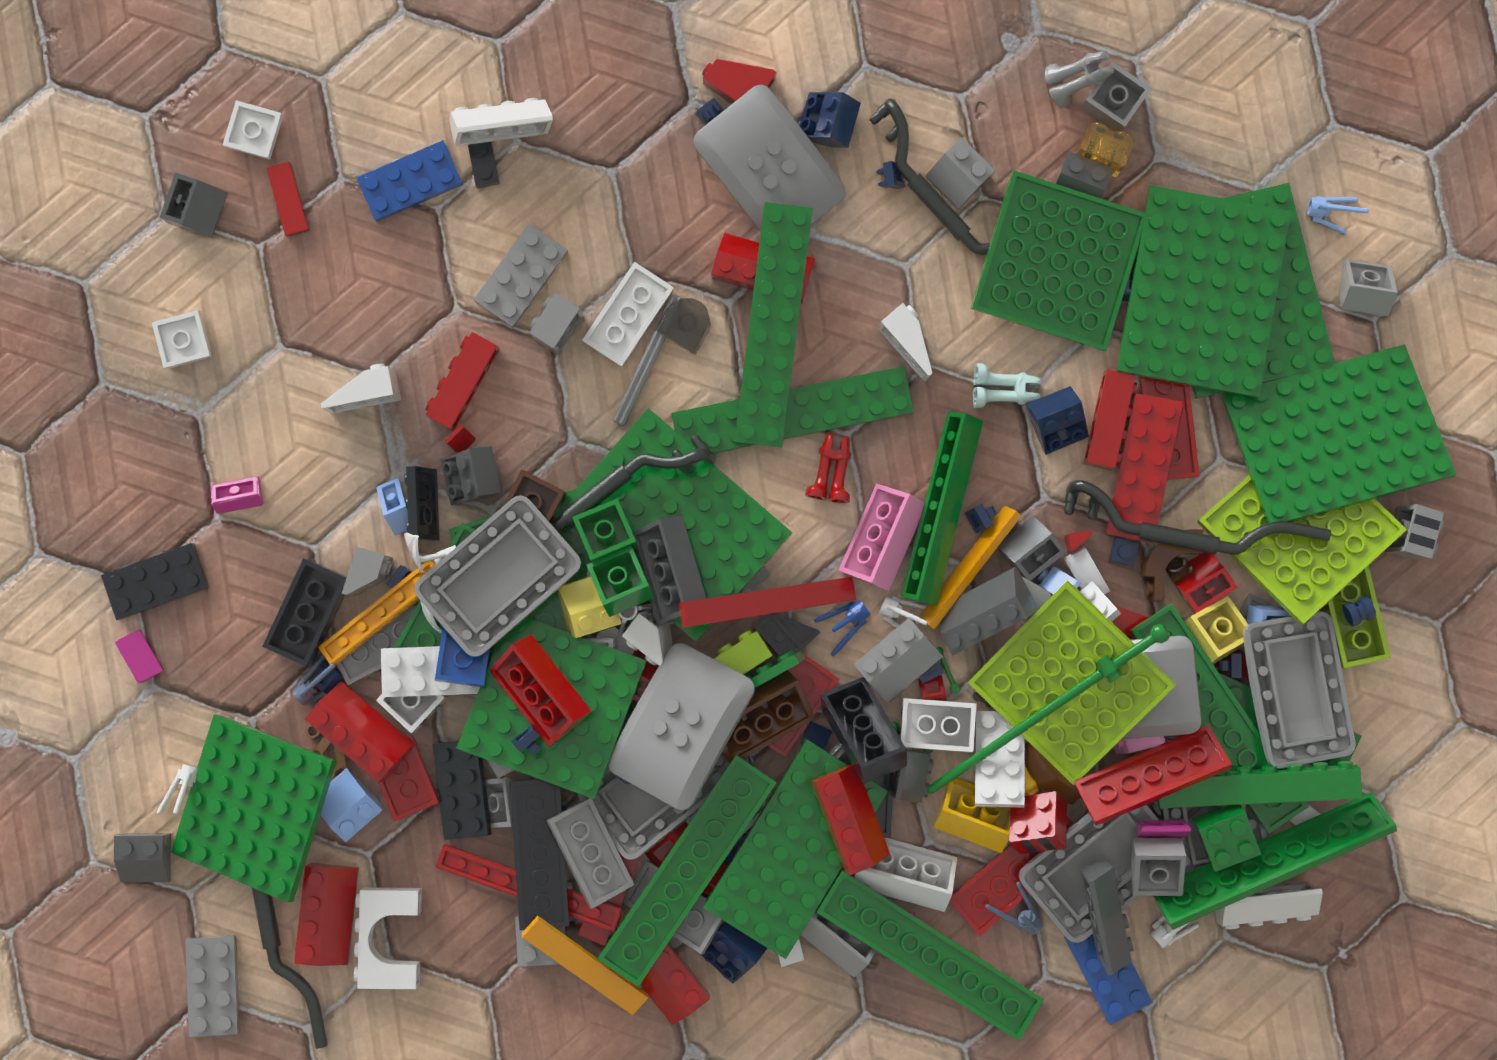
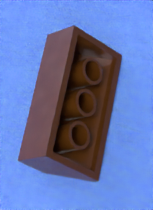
(771, 714)

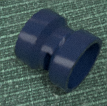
(1358, 611)

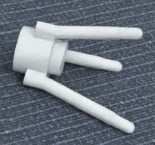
(892, 609)
(186, 777)
(1165, 935)

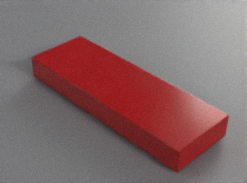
(287, 199)

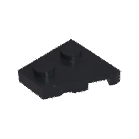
(785, 634)

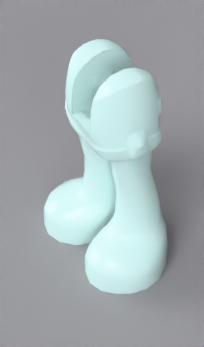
(1019, 381)

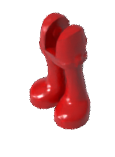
(837, 491)

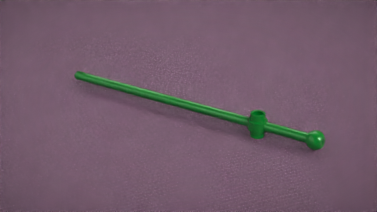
(1108, 669)

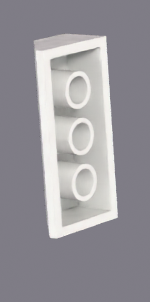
(500, 122)
(912, 875)
(1273, 904)

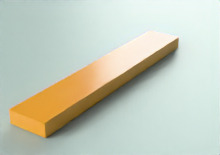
(971, 565)
(373, 618)
(584, 965)

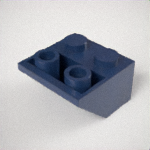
(830, 118)
(1058, 420)
(733, 952)

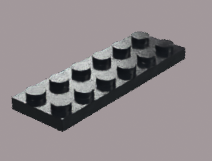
(537, 854)

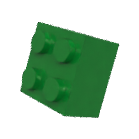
(604, 530)
(620, 581)
(1226, 836)

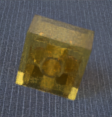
(1106, 146)

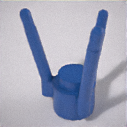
(856, 614)

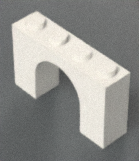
(374, 969)

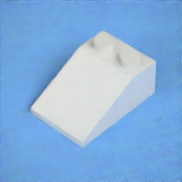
(905, 335)
(367, 389)
(938, 725)

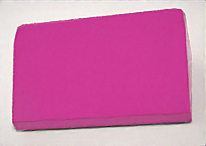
(236, 495)
(139, 656)
(1162, 829)

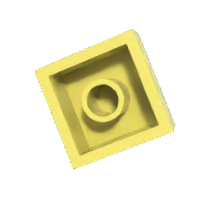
(1218, 629)

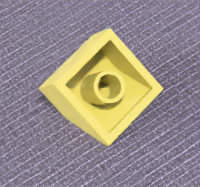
(584, 608)

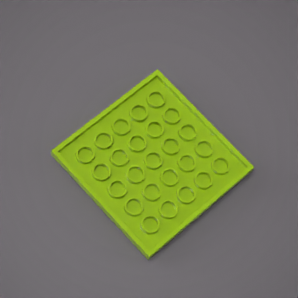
(1300, 569)
(1054, 655)

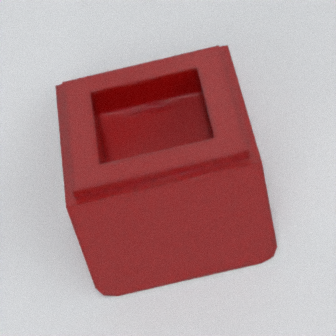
(460, 439)
(1074, 540)
(933, 689)

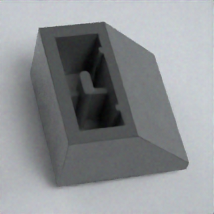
(193, 205)
(471, 475)
(1031, 548)

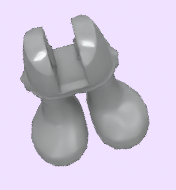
(1093, 75)

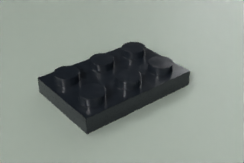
(422, 503)

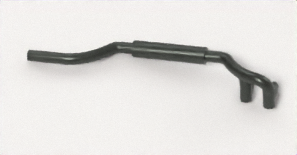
(919, 184)
(624, 473)
(1180, 537)
(270, 941)

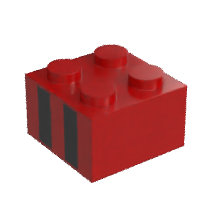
(1039, 824)

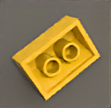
(973, 823)

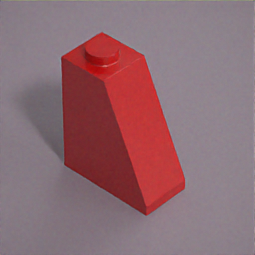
(735, 79)

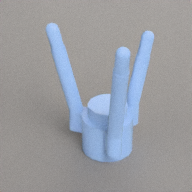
(1321, 207)

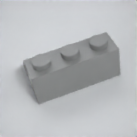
(898, 660)
(838, 944)

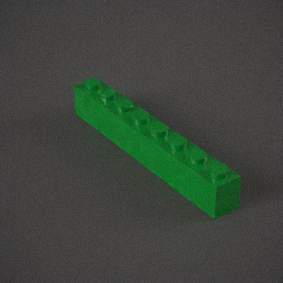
(942, 508)
(1272, 786)

